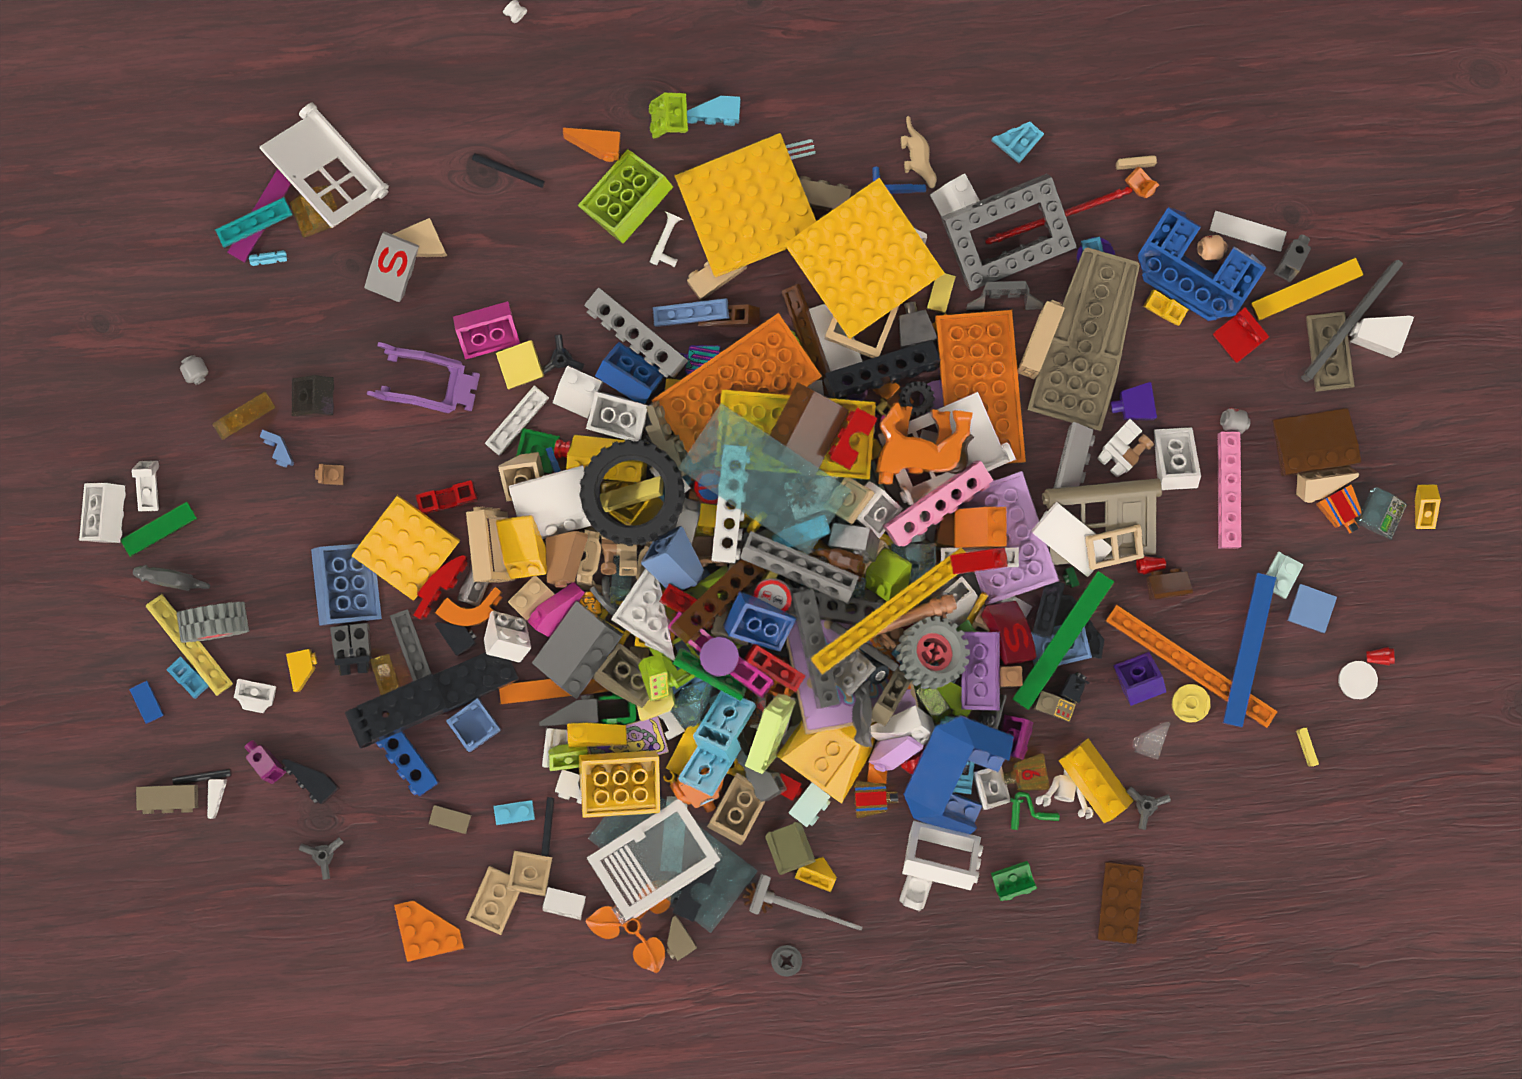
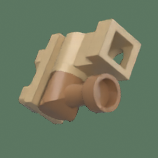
(627, 559)

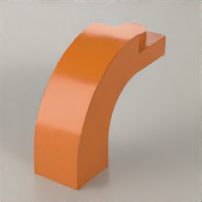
(469, 617)

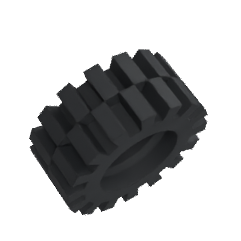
(927, 394)

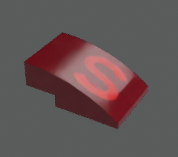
(1015, 634)

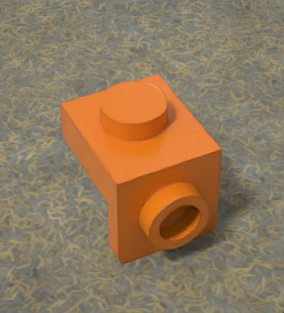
(1141, 183)

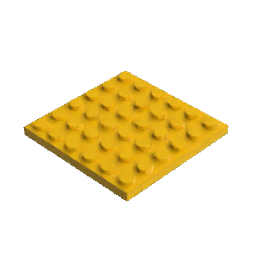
(746, 204)
(864, 258)

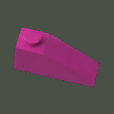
(553, 610)

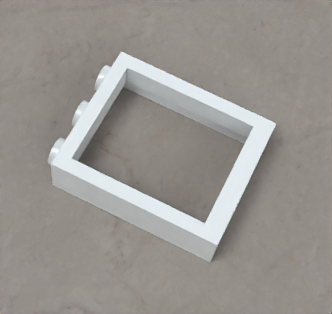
(940, 872)

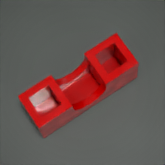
(858, 423)
(447, 498)

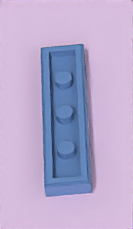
(690, 312)

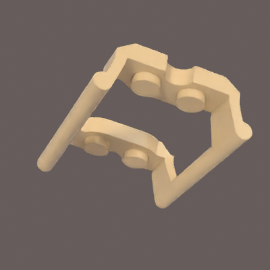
(590, 564)

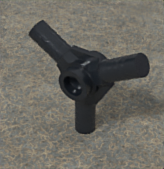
(561, 357)

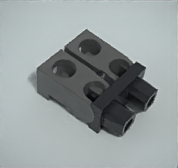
(348, 653)

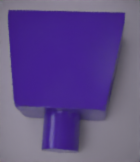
(1136, 403)

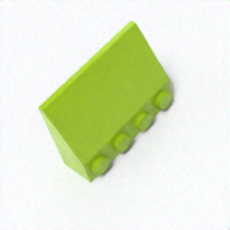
(625, 195)

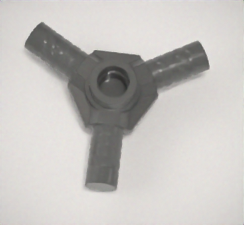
(1146, 805)
(322, 855)

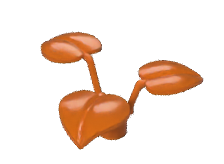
(648, 954)

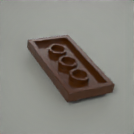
(1120, 903)

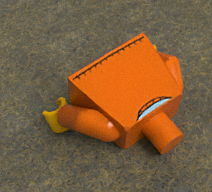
(691, 795)

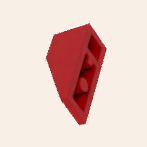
(979, 561)
(774, 667)

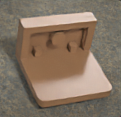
(704, 548)

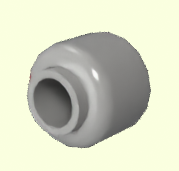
(193, 369)
(1235, 420)

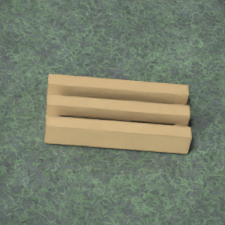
(1130, 163)

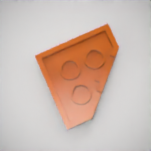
(425, 932)

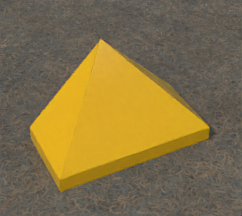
(817, 874)

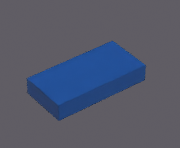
(146, 702)

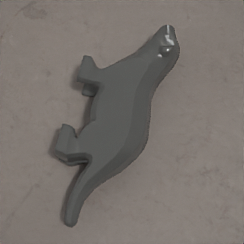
(168, 578)

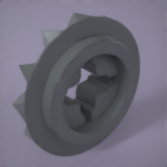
(787, 970)

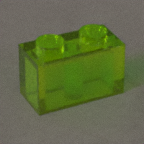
(932, 702)

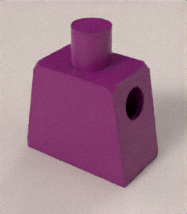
(264, 762)

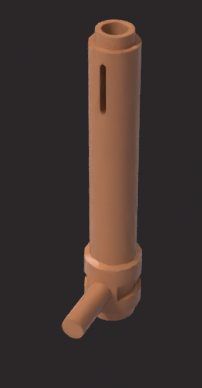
(933, 608)

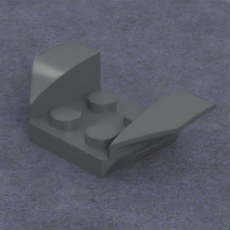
(1012, 289)

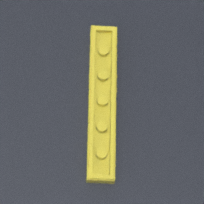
(193, 651)

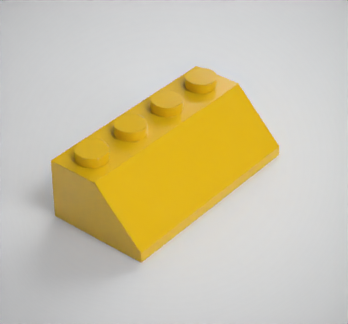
(585, 447)
(1096, 781)

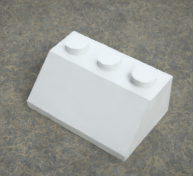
(102, 512)

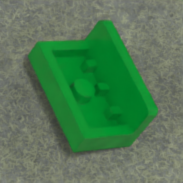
(1013, 881)

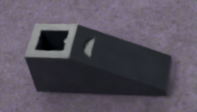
(316, 782)

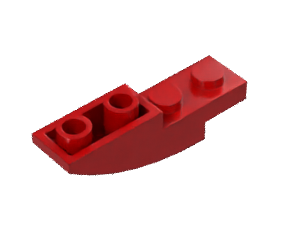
(443, 577)

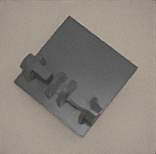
(992, 717)

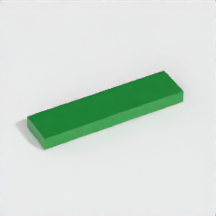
(158, 529)
(726, 683)

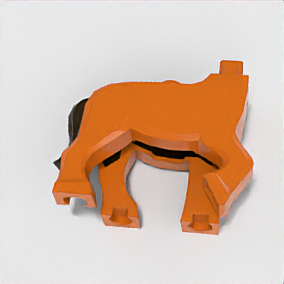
(918, 454)

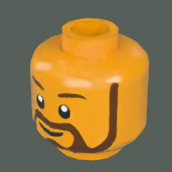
(591, 603)

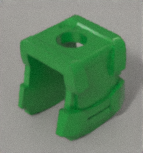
(630, 707)

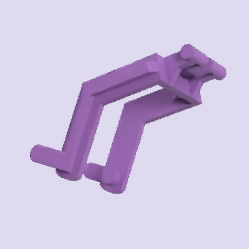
(458, 386)

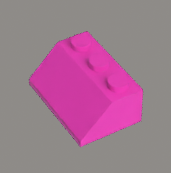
(486, 330)

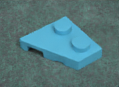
(1018, 140)

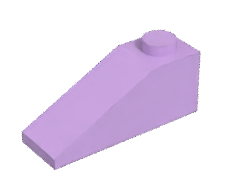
(893, 752)

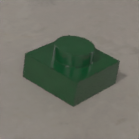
(1070, 578)

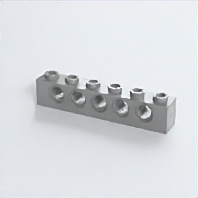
(601, 300)
(799, 567)

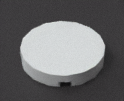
(1358, 680)

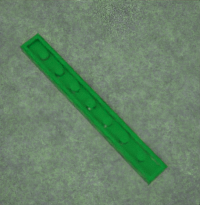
(1063, 640)

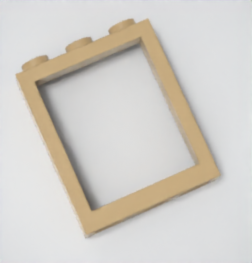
(1041, 339)
(858, 346)
(480, 545)

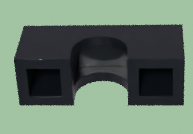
(685, 905)

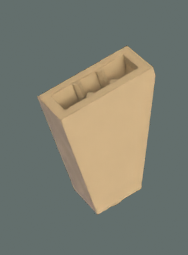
(424, 236)

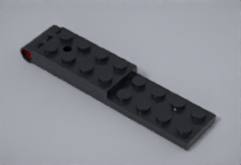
(429, 697)

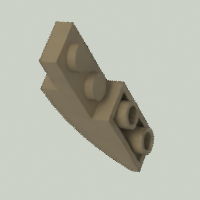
(660, 434)

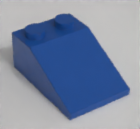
(758, 622)

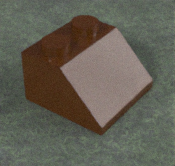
(1168, 585)

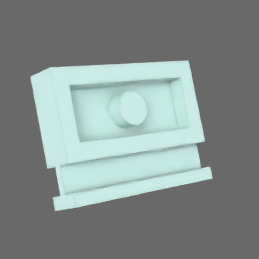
(1286, 572)

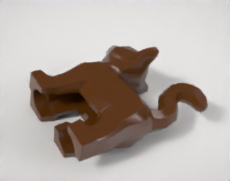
(841, 559)

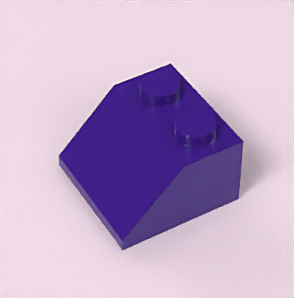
(1140, 678)

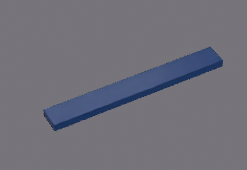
(1249, 650)

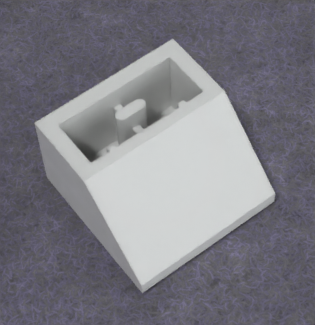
(965, 600)
(507, 637)

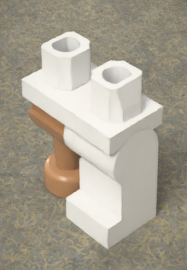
(1120, 452)

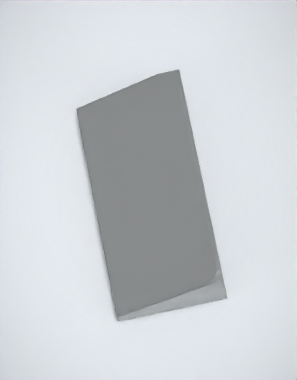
(472, 591)

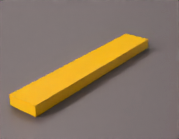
(1307, 289)

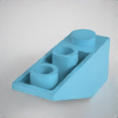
(720, 109)

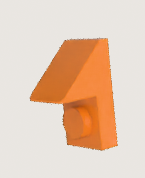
(890, 393)

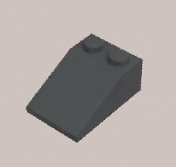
(580, 711)

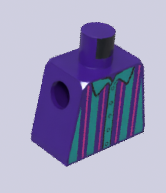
(698, 356)

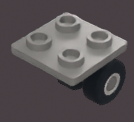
(856, 669)

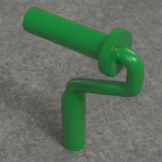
(1016, 810)

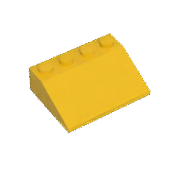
(619, 783)

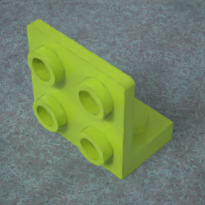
(668, 114)

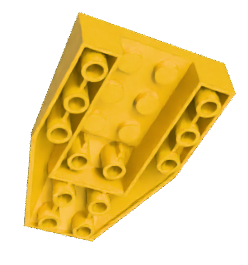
(826, 758)

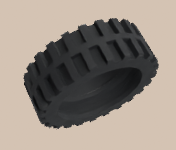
(619, 453)

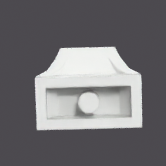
(254, 695)

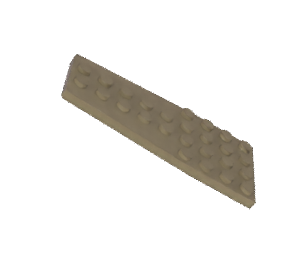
(1088, 342)

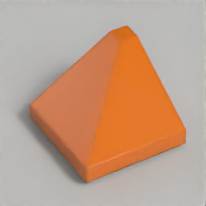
(876, 776)

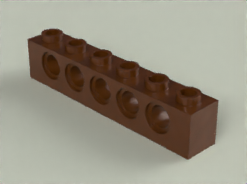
(683, 625)

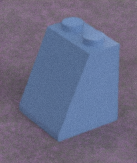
(673, 560)

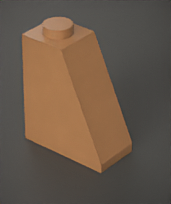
(564, 557)
(1011, 676)

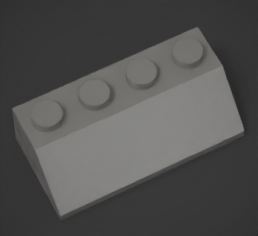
(1074, 456)

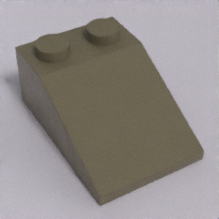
(622, 676)

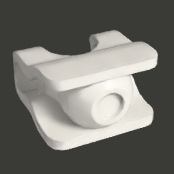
(915, 892)

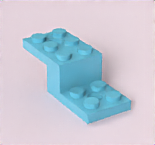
(716, 743)

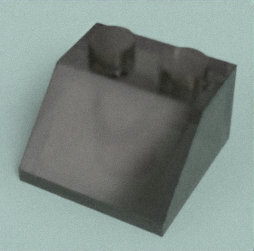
(312, 396)

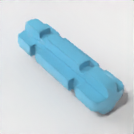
(267, 258)

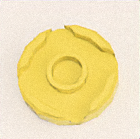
(1191, 703)

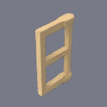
(1116, 559)

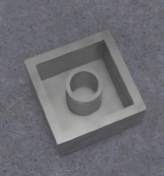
(855, 540)

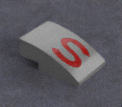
(391, 266)

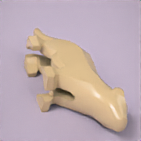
(919, 155)

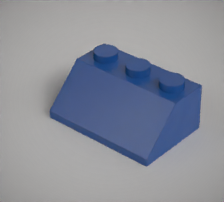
(629, 374)

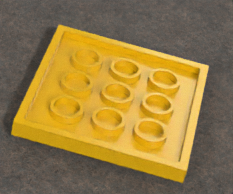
(405, 547)

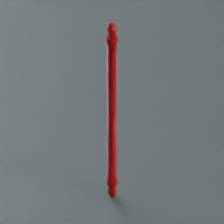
(999, 237)

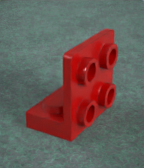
(1240, 335)

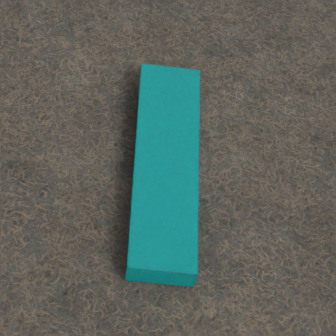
(254, 222)

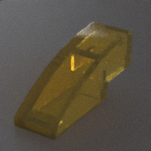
(385, 674)

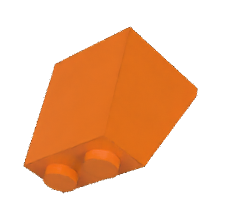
(980, 527)

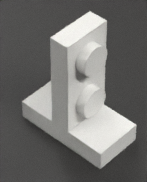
(146, 485)

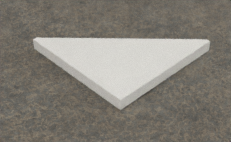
(645, 615)

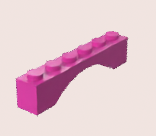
(743, 672)

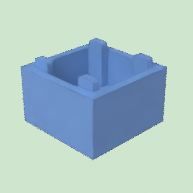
(473, 725)

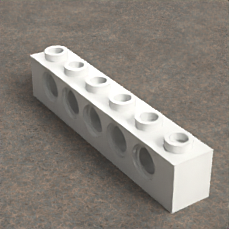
(720, 553)

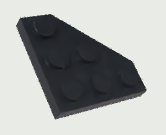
(1095, 640)

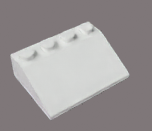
(552, 502)

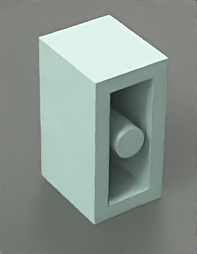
(809, 804)

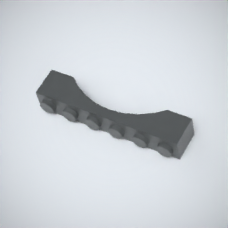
(767, 784)

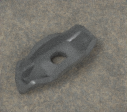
(862, 715)

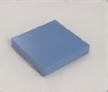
(1312, 608)

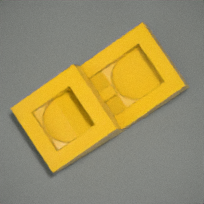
(1165, 308)

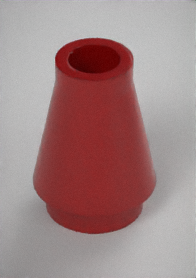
(1150, 564)
(1381, 656)

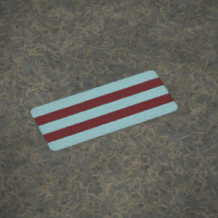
(801, 149)

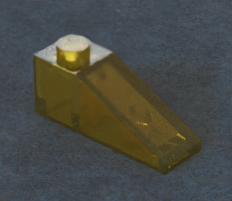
(243, 415)

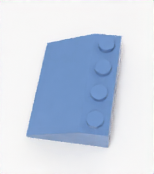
(344, 586)

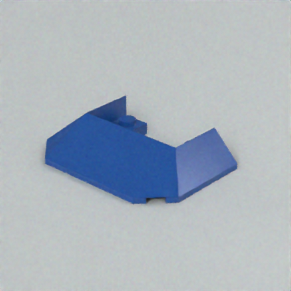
(1189, 282)
(941, 765)

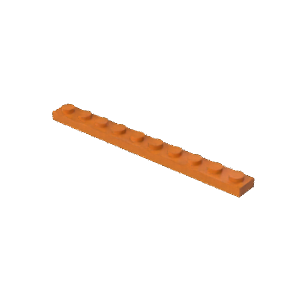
(1185, 662)

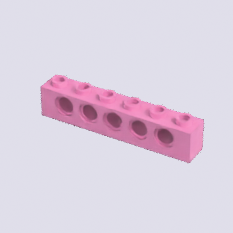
(1229, 490)
(895, 526)

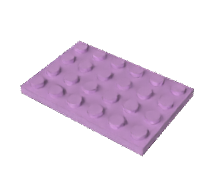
(1035, 561)

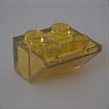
(307, 217)

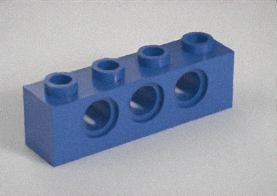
(427, 780)

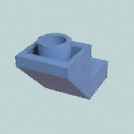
(281, 452)

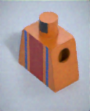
(1342, 508)

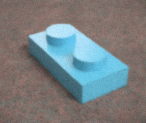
(514, 812)

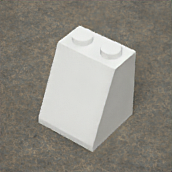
(1382, 334)

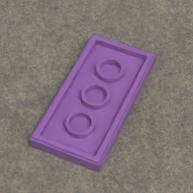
(982, 673)

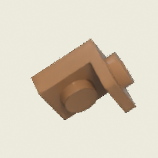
(330, 474)
(890, 639)

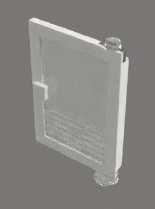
(653, 860)

